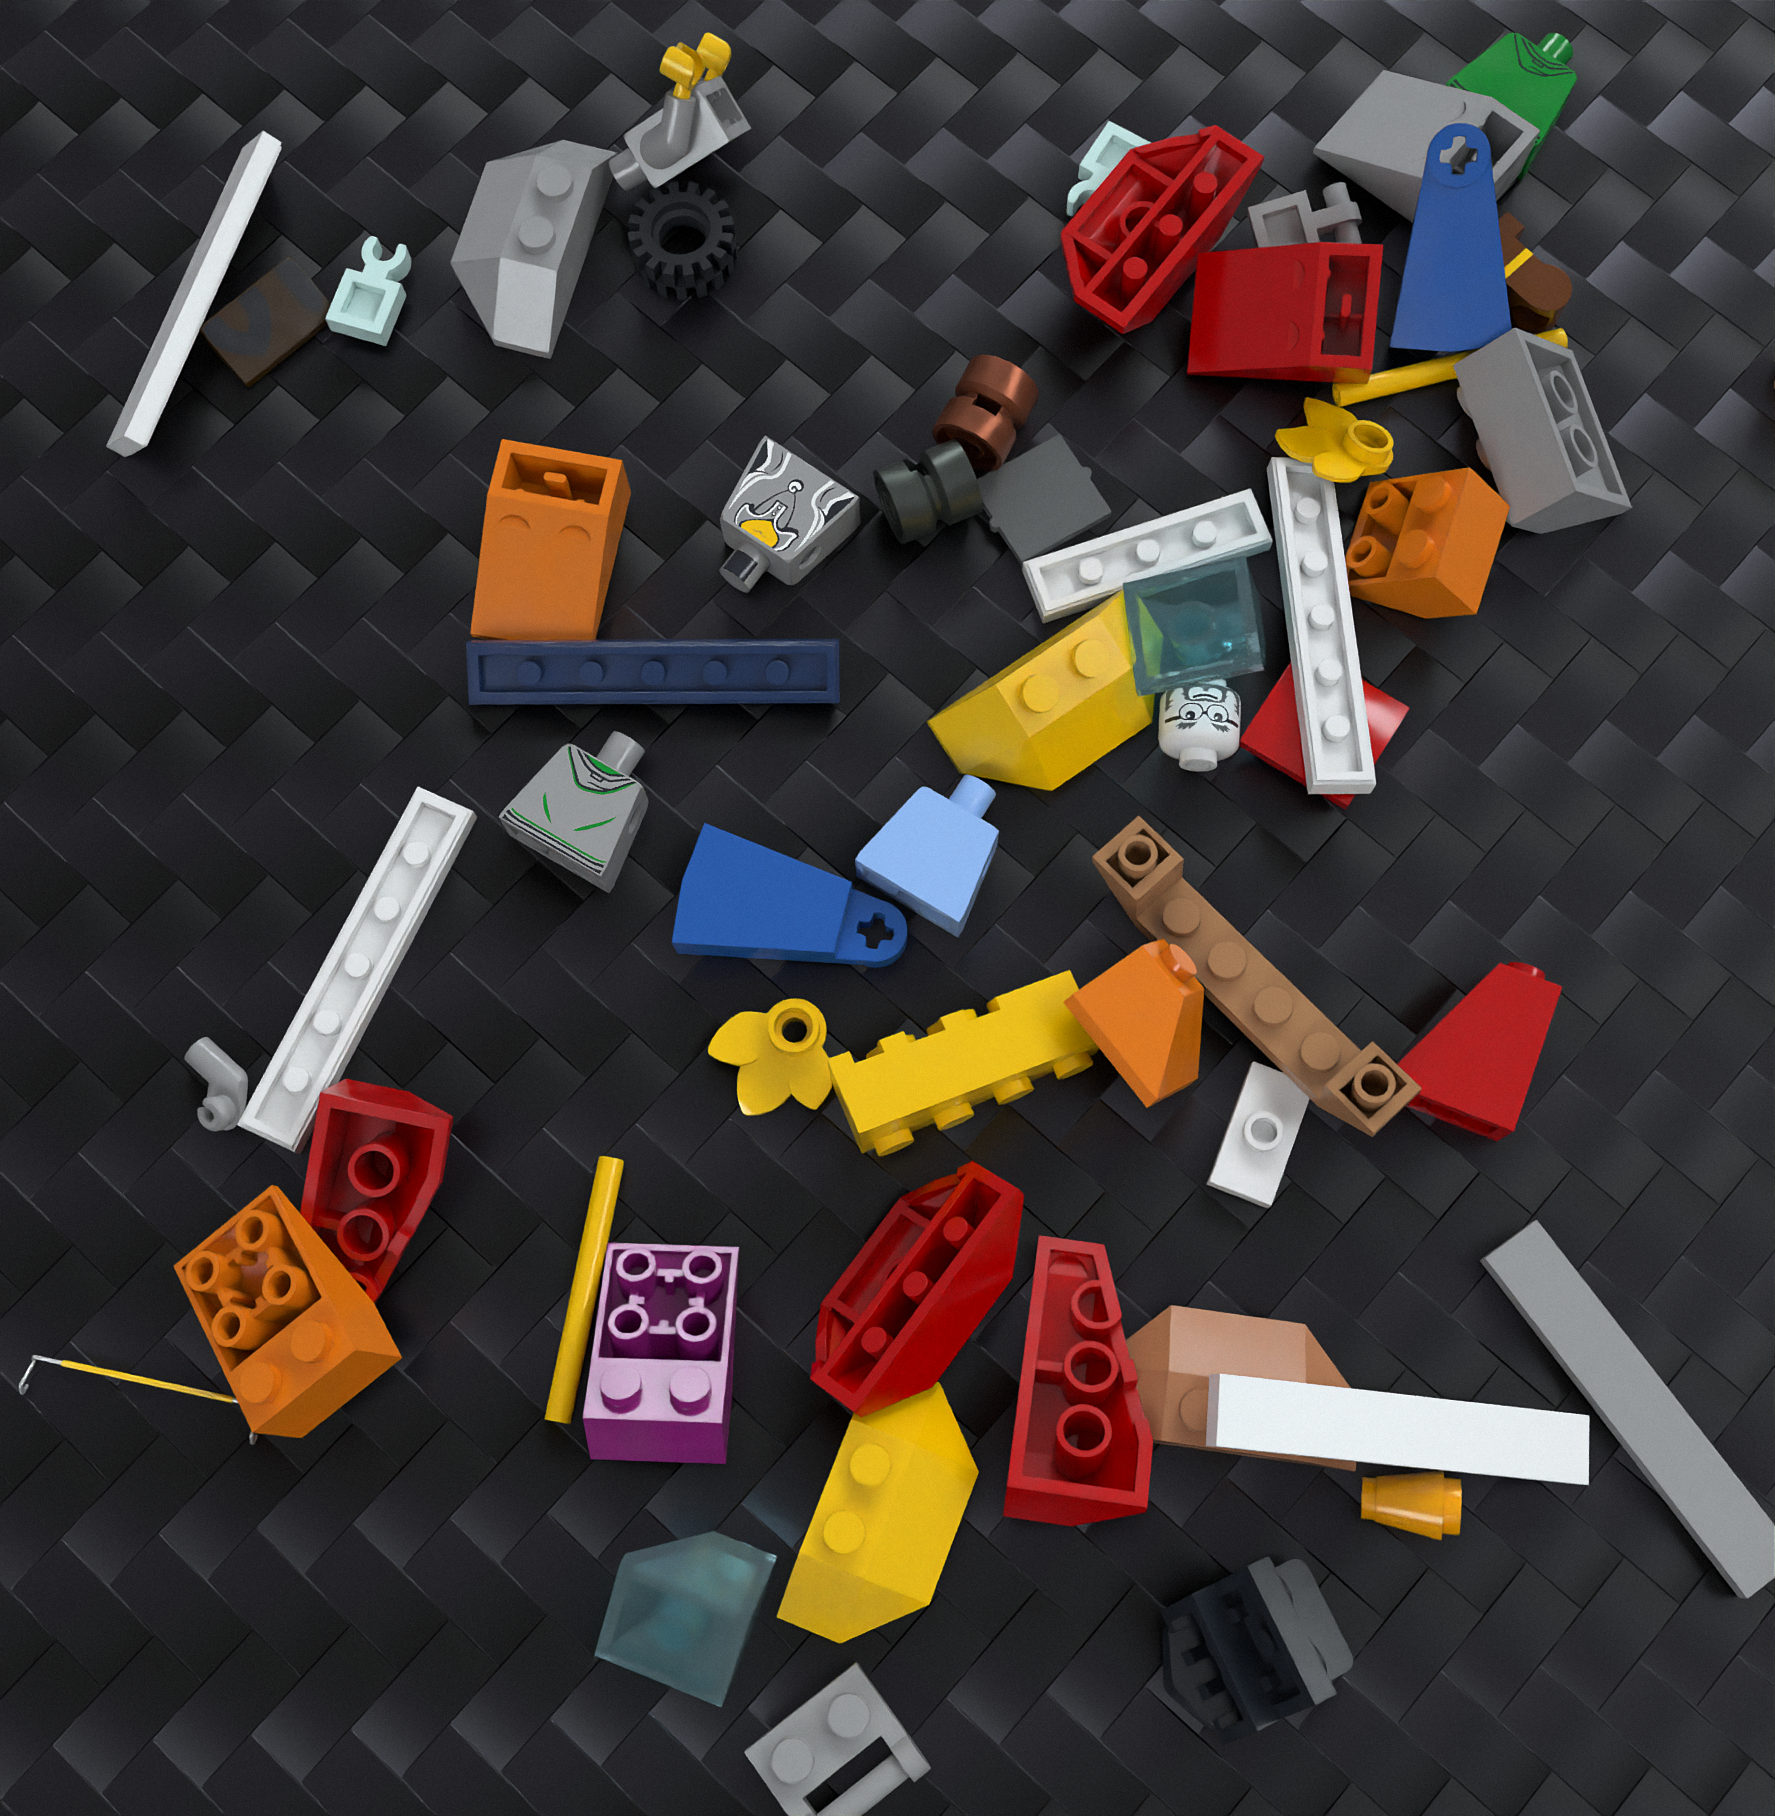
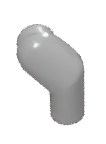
(226, 1086)

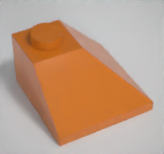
(1146, 1019)

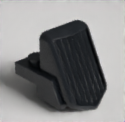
(1252, 1648)

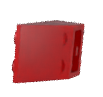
(1287, 312)

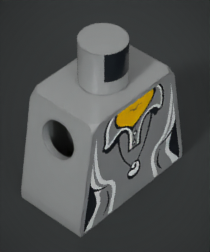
(783, 518)

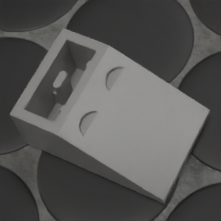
(1390, 126)

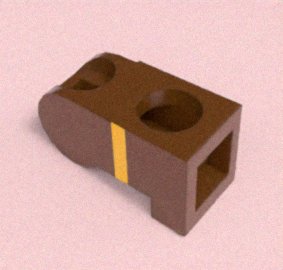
(1534, 289)

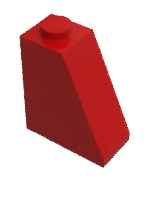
(1485, 1051)

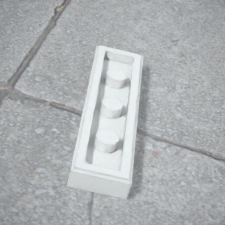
(1193, 537)

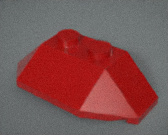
(1150, 222)
(917, 1289)

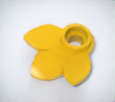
(1337, 443)
(769, 1063)

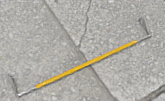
(138, 1379)

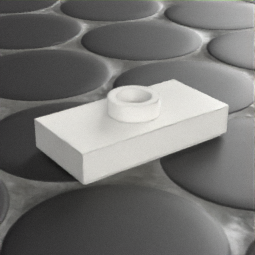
(1259, 1136)

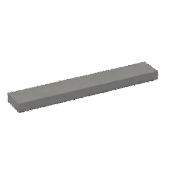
(1637, 1407)

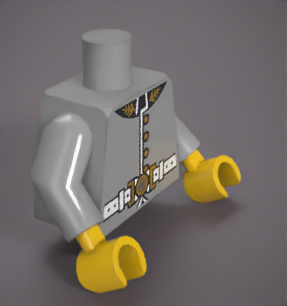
(691, 121)

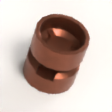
(987, 410)

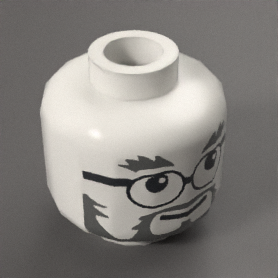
(1200, 724)

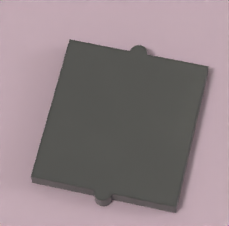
(1041, 499)

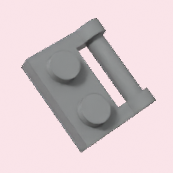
(825, 1737)

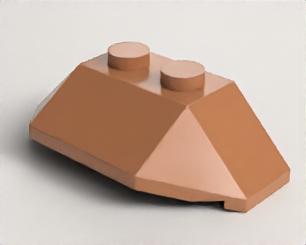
(1188, 1344)

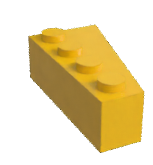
(961, 1065)

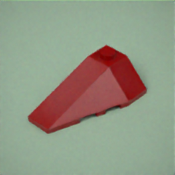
(1079, 1417)

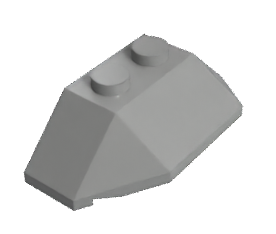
(531, 240)

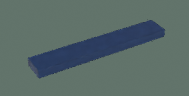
(653, 671)

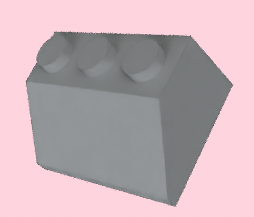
(1539, 433)

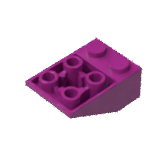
(663, 1354)

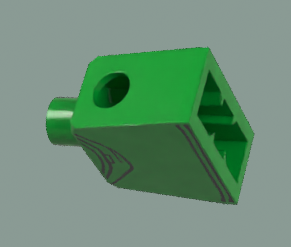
(1525, 80)

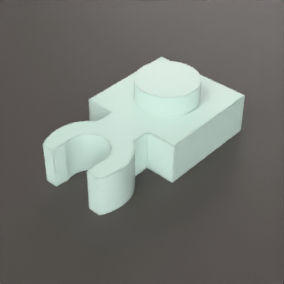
(1100, 161)
(371, 299)

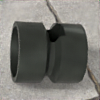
(928, 491)

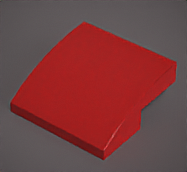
(1276, 730)

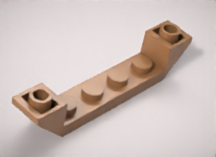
(1289, 1029)

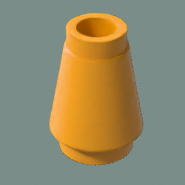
(1414, 1502)

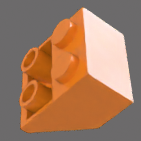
(1426, 543)

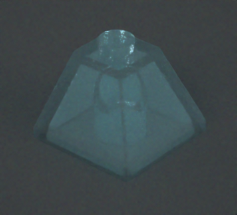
(1194, 626)
(686, 1612)

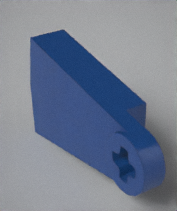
(1454, 259)
(771, 906)

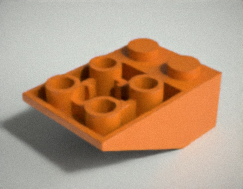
(548, 543)
(284, 1318)

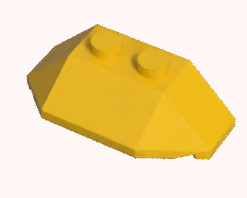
(1051, 706)
(882, 1520)

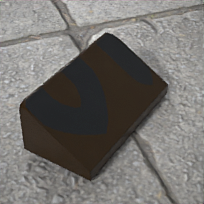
(267, 322)

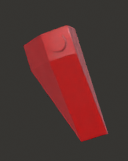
(372, 1175)

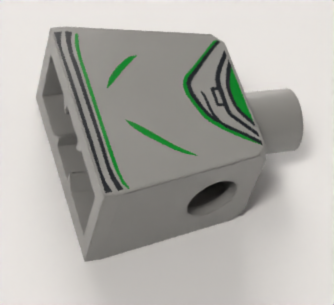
(582, 809)

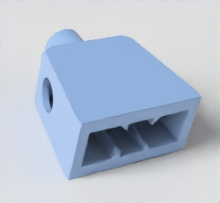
(934, 853)

